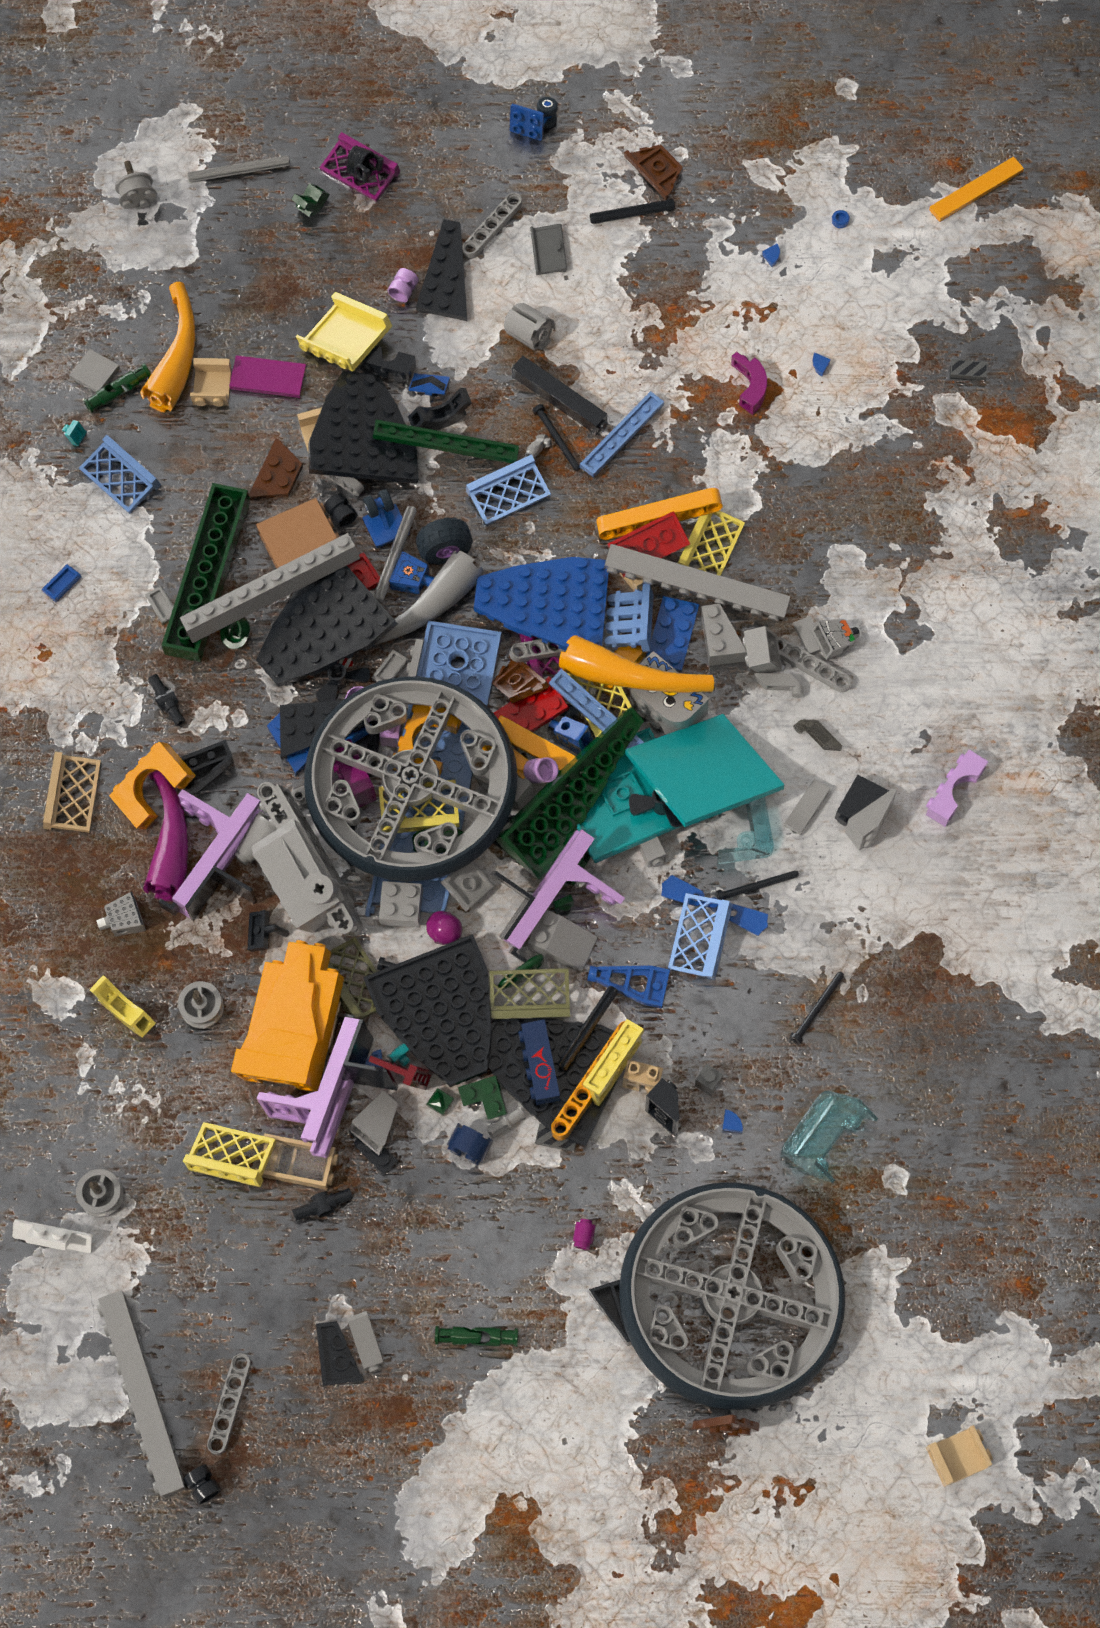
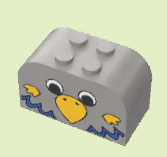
(668, 709)

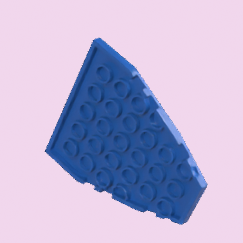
(547, 599)

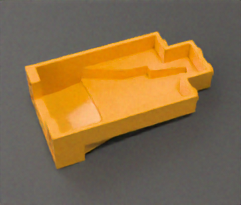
(292, 1019)

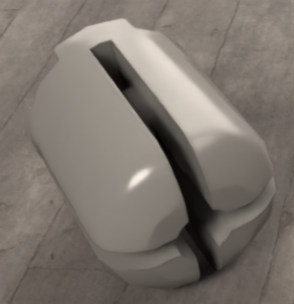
(529, 326)

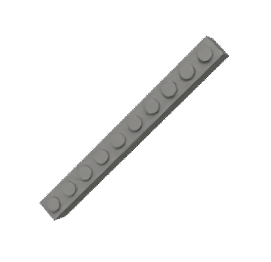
(696, 582)
(270, 588)
(142, 1395)

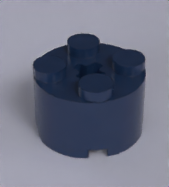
(470, 1143)

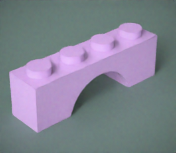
(968, 770)

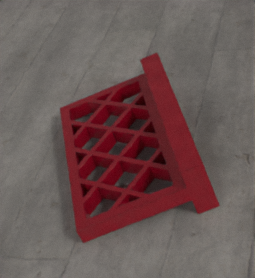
(414, 1075)

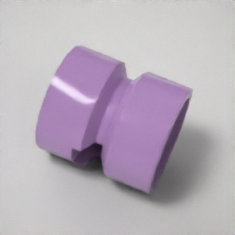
(402, 285)
(541, 770)

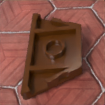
(656, 167)
(277, 473)
(518, 681)
(727, 1424)

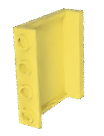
(346, 332)

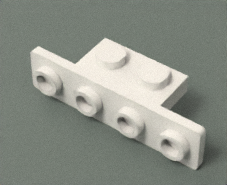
(52, 1236)

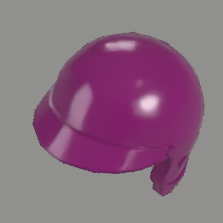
(444, 927)

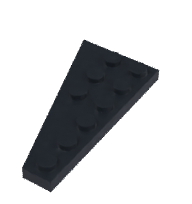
(444, 282)
(301, 723)

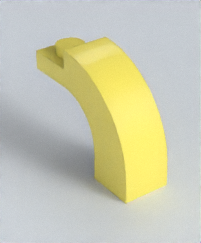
(121, 1007)

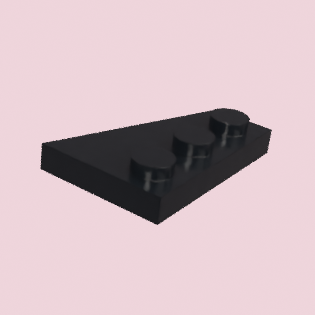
(335, 1358)

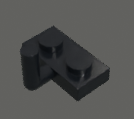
(259, 930)

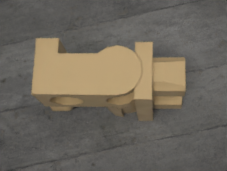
(641, 1074)

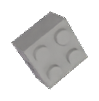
(762, 650)
(400, 904)

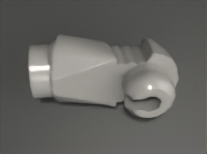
(537, 446)

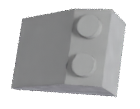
(865, 825)
(562, 941)

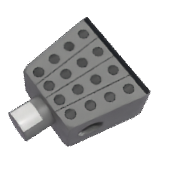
(122, 916)

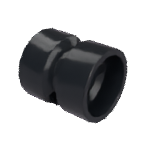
(342, 512)
(202, 1485)

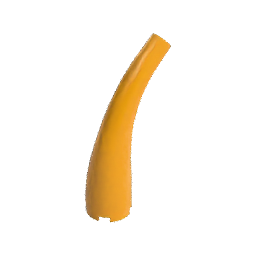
(171, 374)
(605, 667)

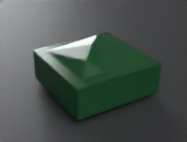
(563, 904)
(440, 1101)

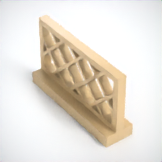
(55, 795)

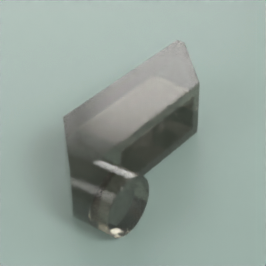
(818, 733)

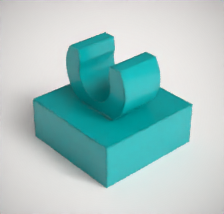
(74, 432)
(399, 1054)

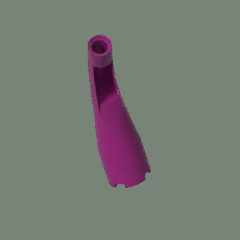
(171, 853)

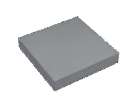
(94, 371)
(468, 885)

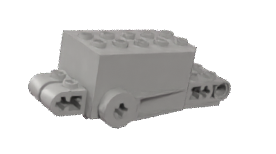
(301, 869)

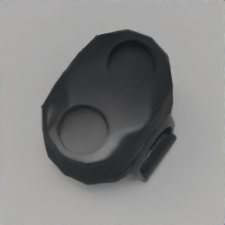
(359, 163)

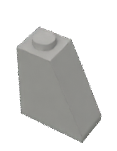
(375, 1122)
(366, 1342)

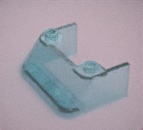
(754, 843)
(821, 1129)

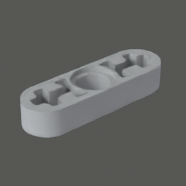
(348, 483)

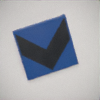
(429, 384)

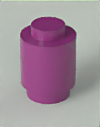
(584, 1234)

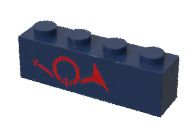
(540, 1062)

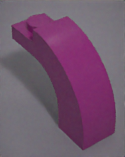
(753, 370)

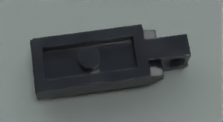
(382, 1163)

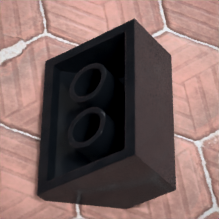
(663, 1105)

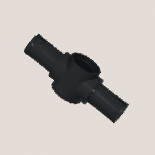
(166, 700)
(322, 1204)

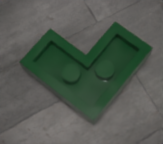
(488, 1092)

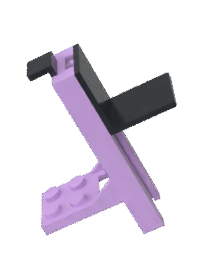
(210, 868)
(535, 905)
(329, 1102)

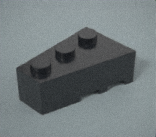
(207, 764)
(608, 1300)

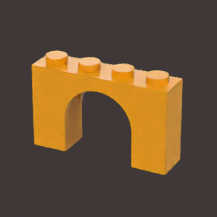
(414, 726)
(129, 793)

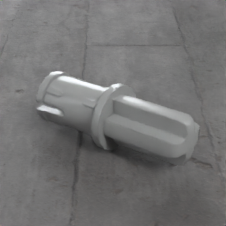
(506, 1122)

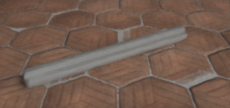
(240, 168)
(395, 553)

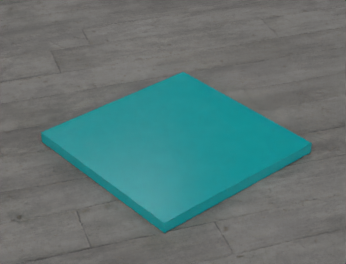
(704, 770)
(610, 817)

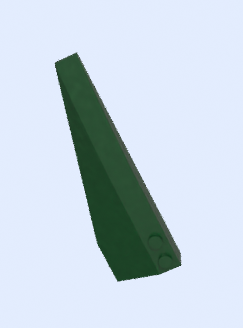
(552, 815)

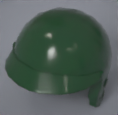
(236, 634)

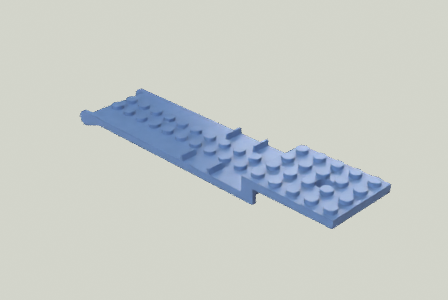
(440, 646)

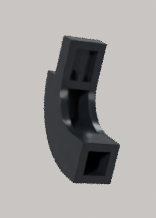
(443, 414)

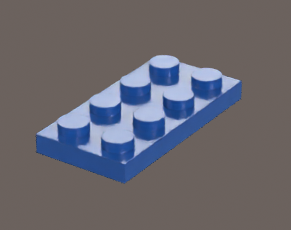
(674, 631)

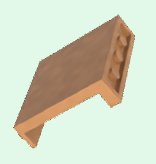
(296, 532)

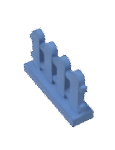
(643, 625)

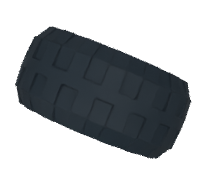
(442, 538)

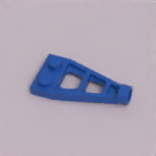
(655, 987)

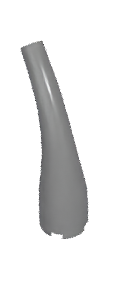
(445, 590)

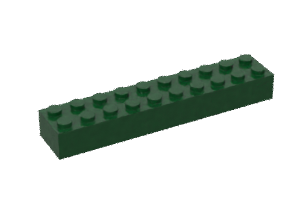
(206, 565)

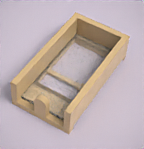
(295, 1164)

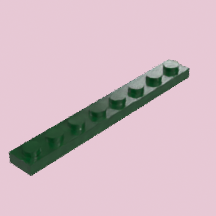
(445, 441)

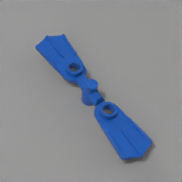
(746, 918)

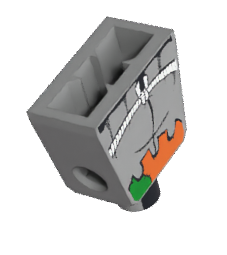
(834, 636)

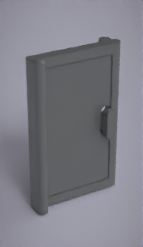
(546, 247)

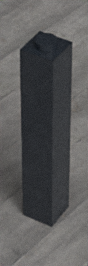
(559, 395)

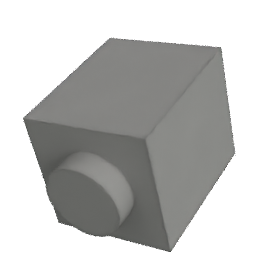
(652, 852)

